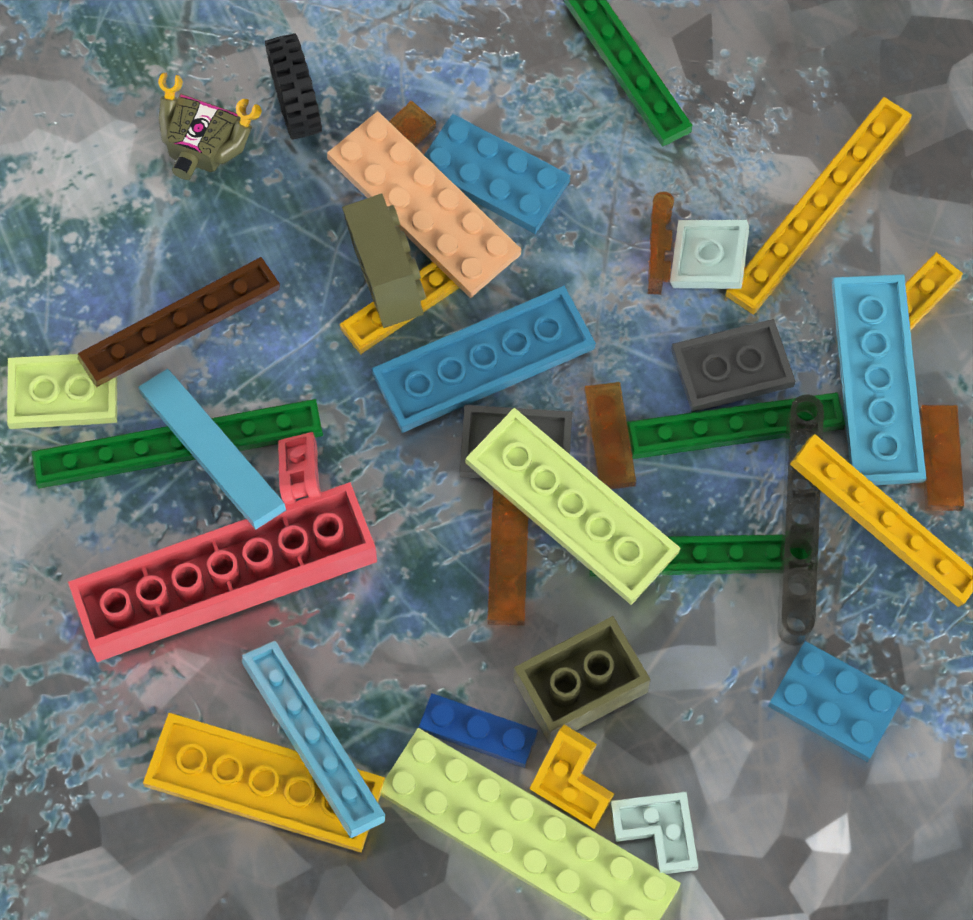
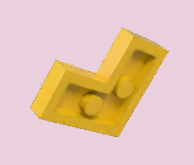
(562, 779)

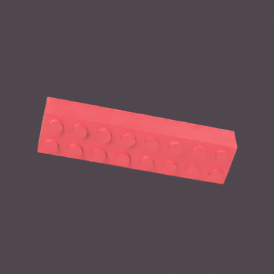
(222, 573)

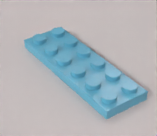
(878, 378)

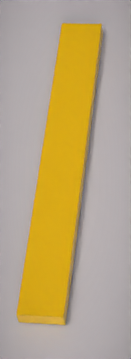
(819, 204)

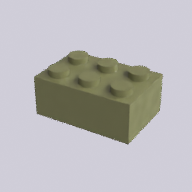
(385, 260)
(581, 678)

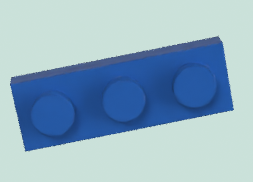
(478, 730)

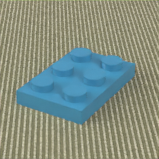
(836, 701)

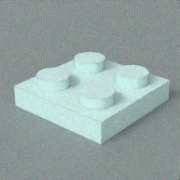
(710, 254)

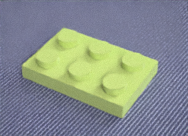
(56, 393)

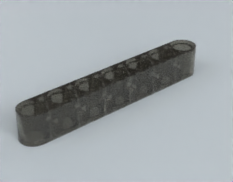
(799, 535)

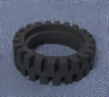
(293, 86)

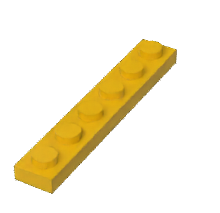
(885, 519)

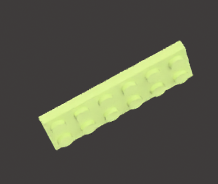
(572, 506)

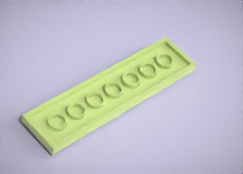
(524, 834)

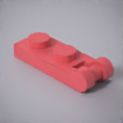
(298, 468)

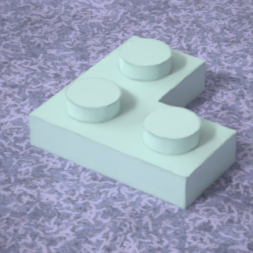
(664, 819)

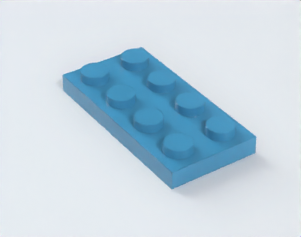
(497, 173)

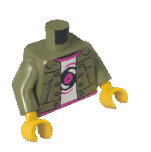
(201, 132)

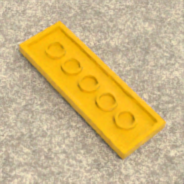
(247, 780)

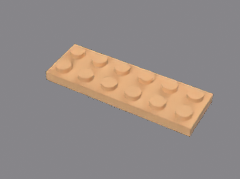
(427, 203)

